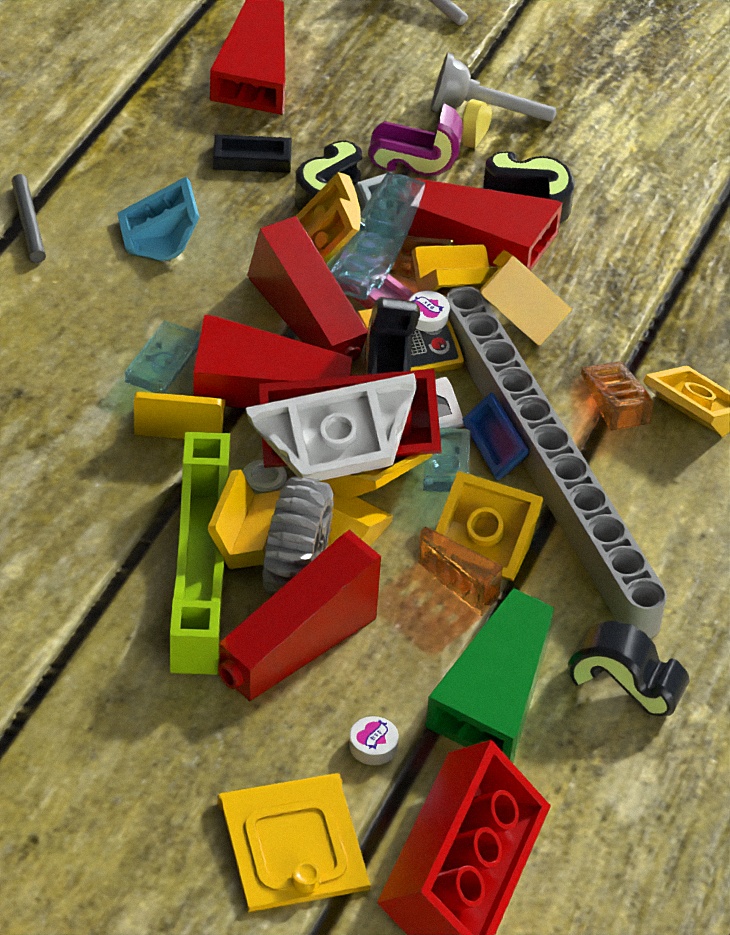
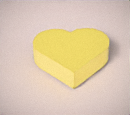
(475, 122)

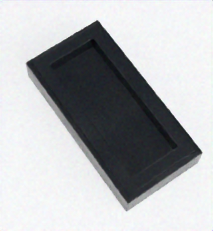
(252, 153)

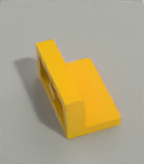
(451, 266)
(524, 299)
(175, 414)
(242, 522)

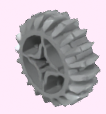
(297, 530)

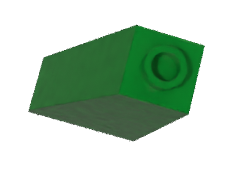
(494, 678)

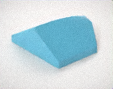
(161, 222)

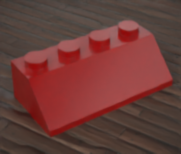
(421, 428)
(466, 846)

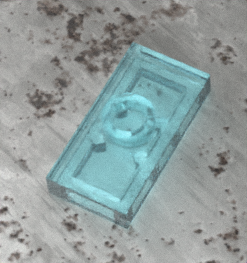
(163, 357)
(443, 467)

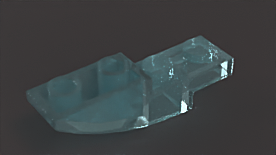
(380, 236)

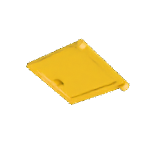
(293, 842)

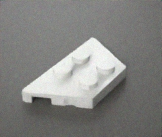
(338, 428)

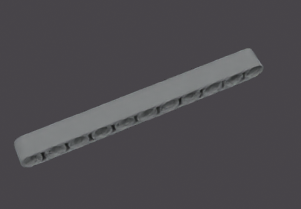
(558, 467)

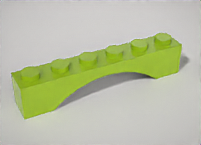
(199, 564)

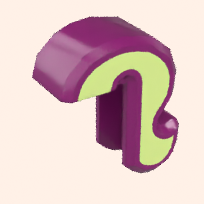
(418, 149)

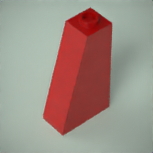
(252, 59)
(488, 218)
(303, 289)
(238, 358)
(303, 618)

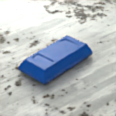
(495, 436)

